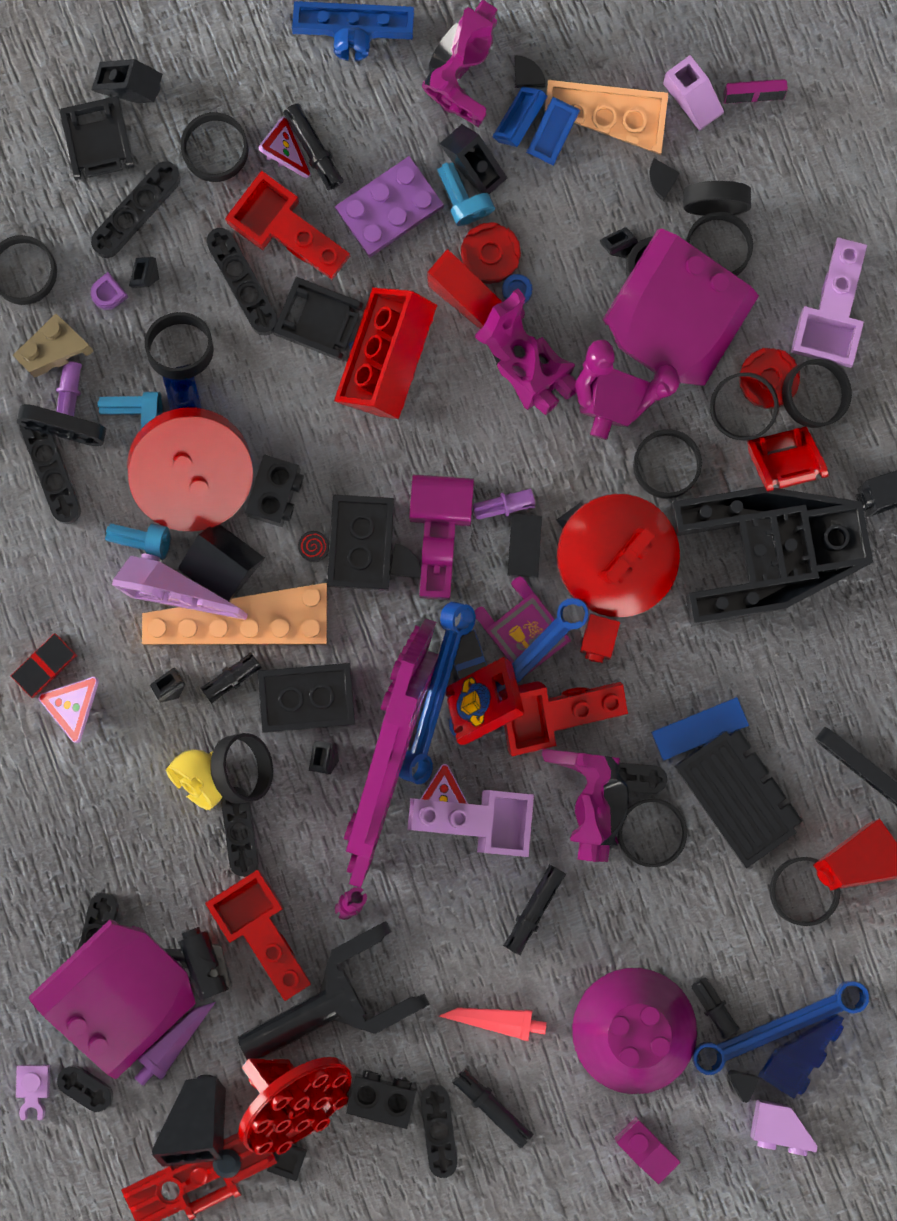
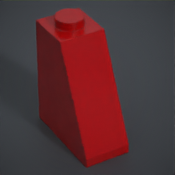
(461, 289)
(860, 859)

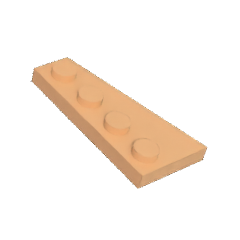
(616, 112)

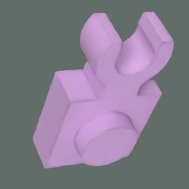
(32, 1084)

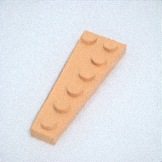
(273, 618)

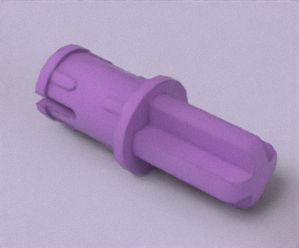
(68, 388)
(504, 504)

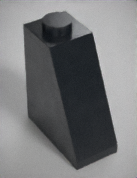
(194, 1124)

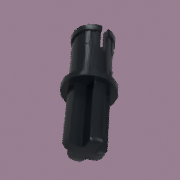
(715, 1007)

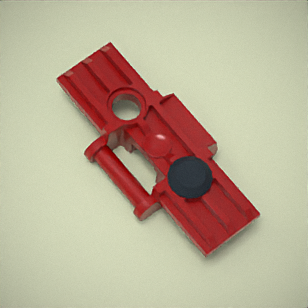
(238, 1163)

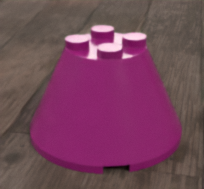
(634, 1030)

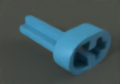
(464, 209)
(147, 405)
(154, 541)

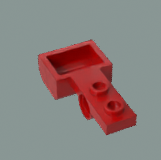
(268, 213)
(545, 715)
(248, 911)

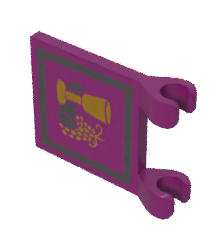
(519, 625)

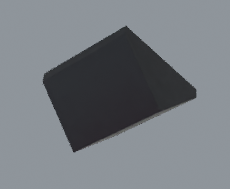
(220, 562)

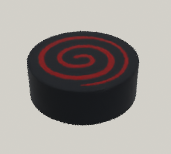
(313, 546)

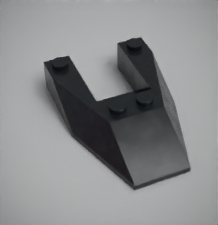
(789, 544)

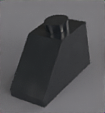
(127, 80)
(473, 159)

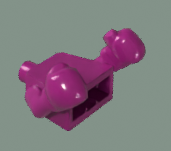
(615, 395)

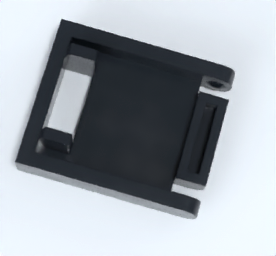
(97, 144)
(323, 321)

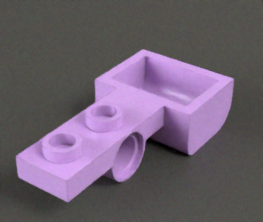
(829, 330)
(499, 822)

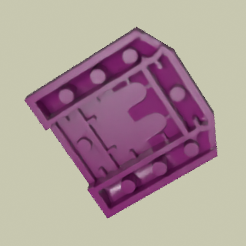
(679, 309)
(115, 996)

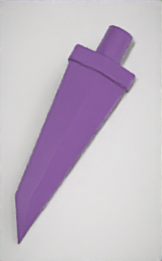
(166, 1050)

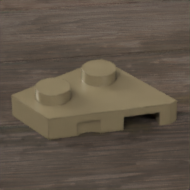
(51, 347)

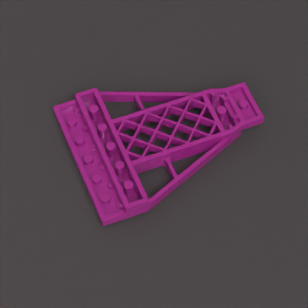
(402, 704)

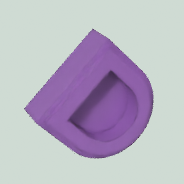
(107, 293)

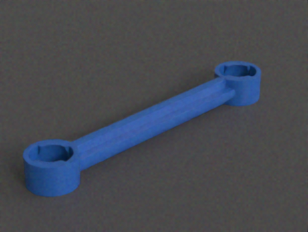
(543, 644)
(437, 690)
(780, 1027)

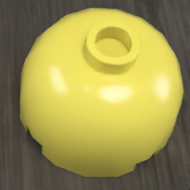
(193, 772)

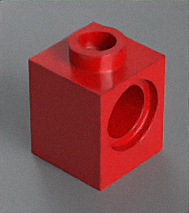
(599, 638)

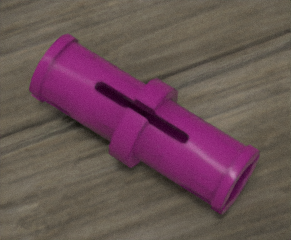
(355, 898)

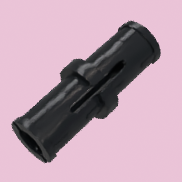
(231, 677)

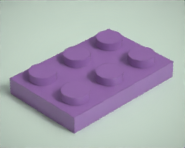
(389, 206)

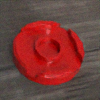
(491, 252)
(774, 367)

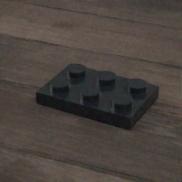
(360, 542)
(306, 697)

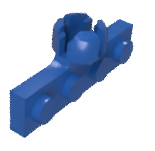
(353, 24)

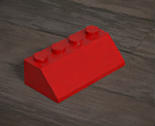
(386, 352)

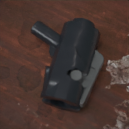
(204, 963)

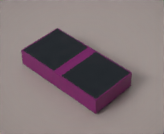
(755, 91)

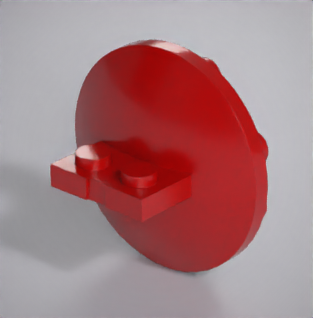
(618, 555)
(291, 1101)

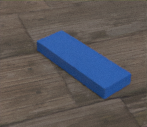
(699, 728)

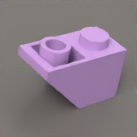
(693, 92)
(779, 1125)

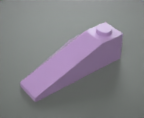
(155, 582)

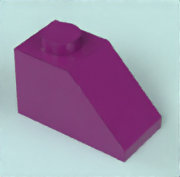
(647, 1150)

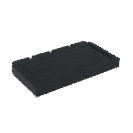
(737, 799)

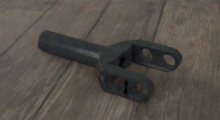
(334, 1002)

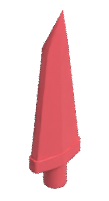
(507, 1022)

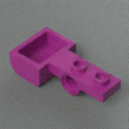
(440, 505)

